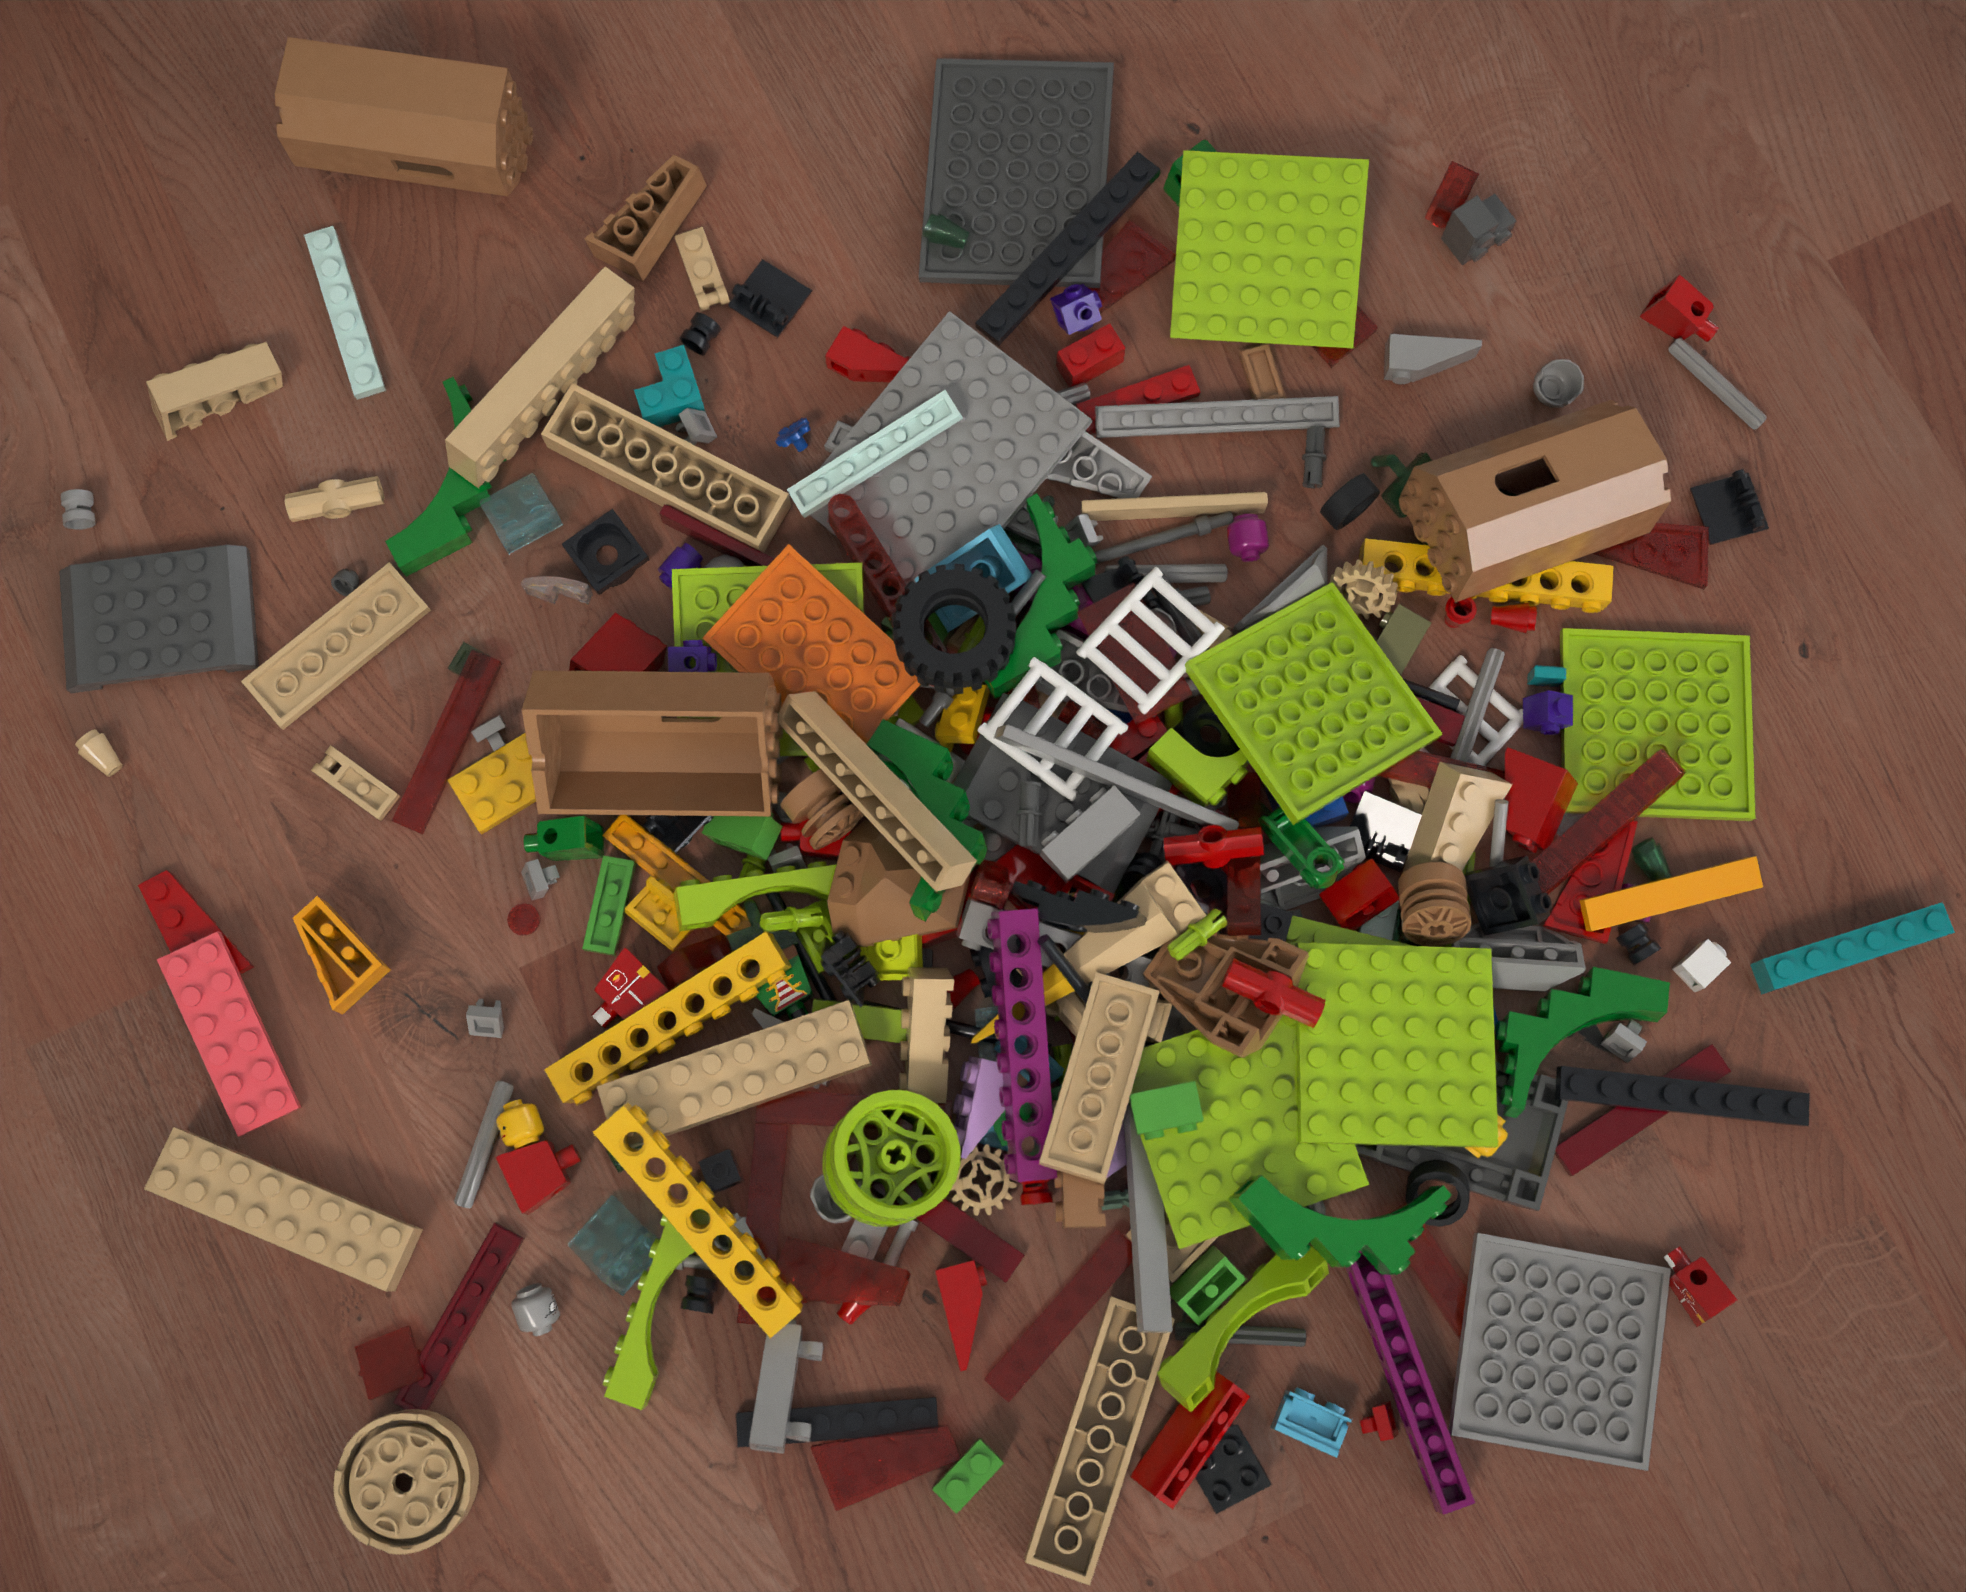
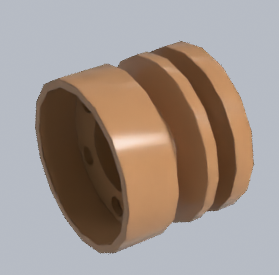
(827, 812)
(1434, 904)

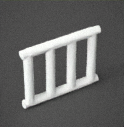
(1133, 603)
(1063, 688)
(1495, 738)

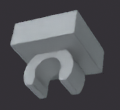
(697, 426)
(1083, 528)
(490, 731)
(788, 857)
(538, 878)
(485, 1020)
(1624, 1041)

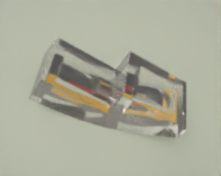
(550, 587)

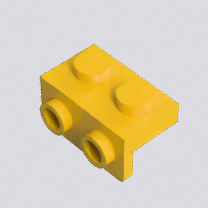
(962, 718)
(657, 914)

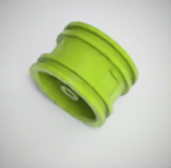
(874, 1164)

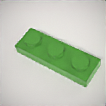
(609, 905)

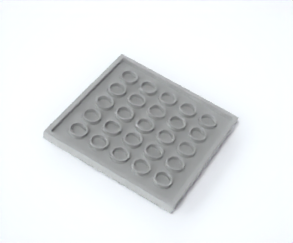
(1560, 1351)

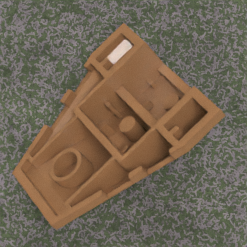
(875, 889)
(1219, 1013)

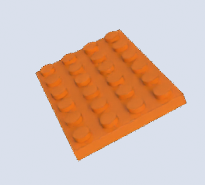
(814, 641)

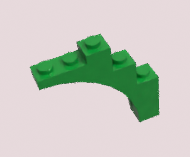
(442, 525)
(1054, 604)
(924, 769)
(1601, 998)
(1291, 1227)

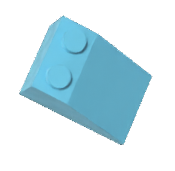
(996, 557)

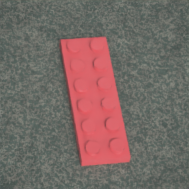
(229, 1033)

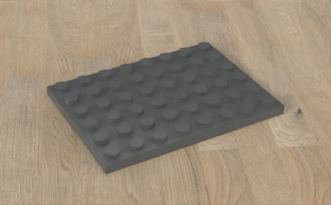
(1014, 163)

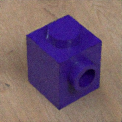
(1548, 712)

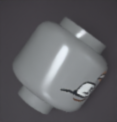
(535, 1309)

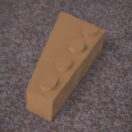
(649, 220)
(1080, 1200)

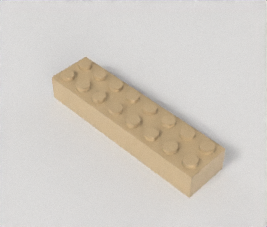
(541, 378)
(665, 468)
(742, 1072)
(283, 1209)
(1096, 1445)

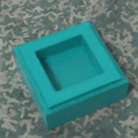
(1546, 676)

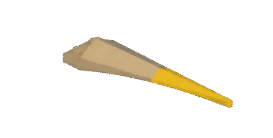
(1168, 912)

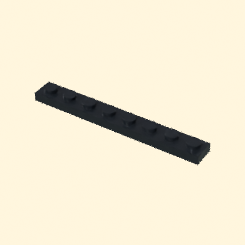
(1068, 248)
(1682, 1096)

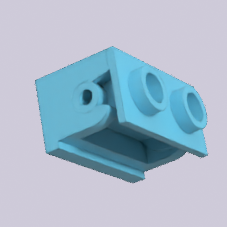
(1310, 1422)

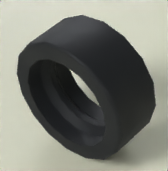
(1349, 501)
(1444, 1171)

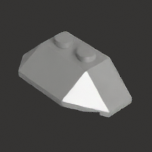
(1303, 581)
(1281, 881)
(1527, 957)

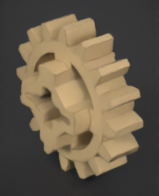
(1364, 586)
(996, 1177)

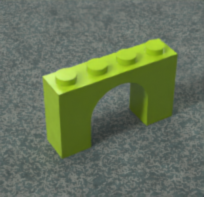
(1193, 773)

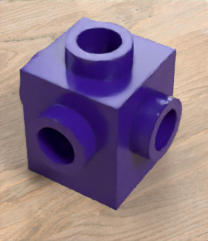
(1076, 308)
(680, 657)

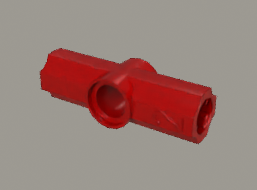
(1214, 846)
(1273, 993)

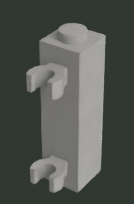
(776, 1390)

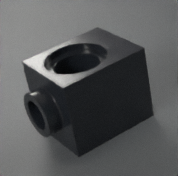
(721, 1171)

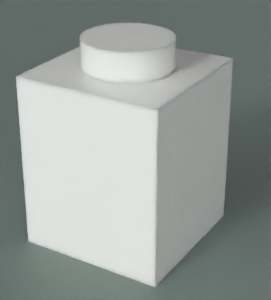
(1702, 965)

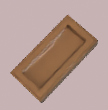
(1261, 373)

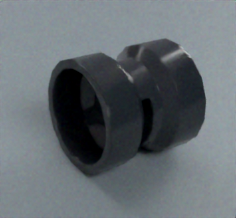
(700, 333)
(1140, 867)
(1636, 936)
(700, 1286)

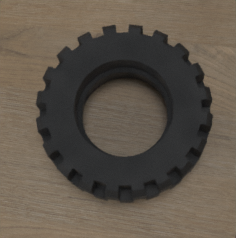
(944, 590)

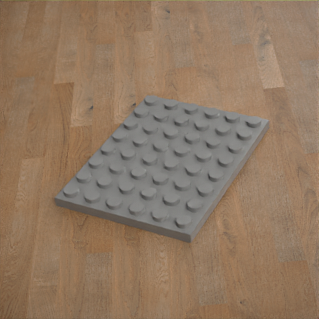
(971, 471)

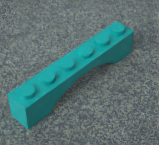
(1852, 948)

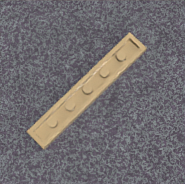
(1174, 506)

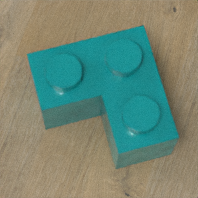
(667, 399)

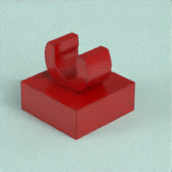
(1381, 1421)

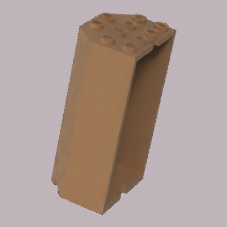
(401, 117)
(1603, 496)
(610, 752)

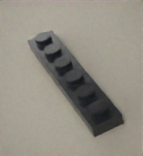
(853, 1419)

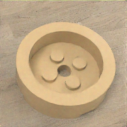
(442, 1484)

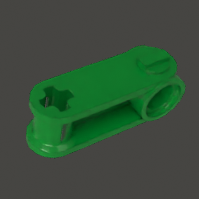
(1303, 848)

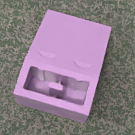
(978, 1103)

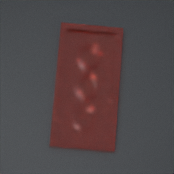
(1095, 614)

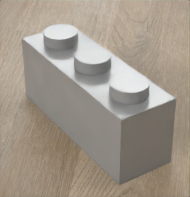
(1088, 833)

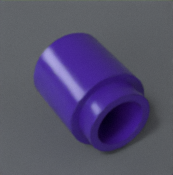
(681, 558)

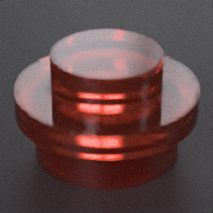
(523, 919)

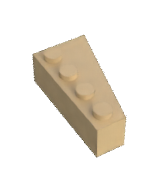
(212, 387)
(1455, 815)
(926, 1032)

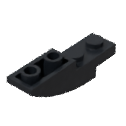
(1084, 914)

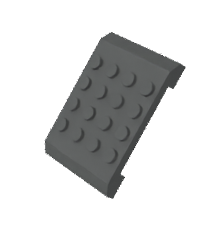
(158, 616)
(994, 794)
(1519, 1166)

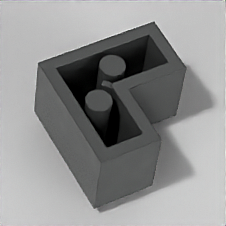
(1477, 227)

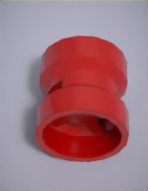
(1037, 1194)

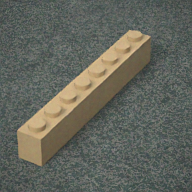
(876, 791)

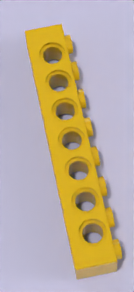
(1593, 578)
(567, 1072)
(768, 1314)

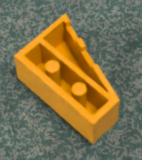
(339, 954)

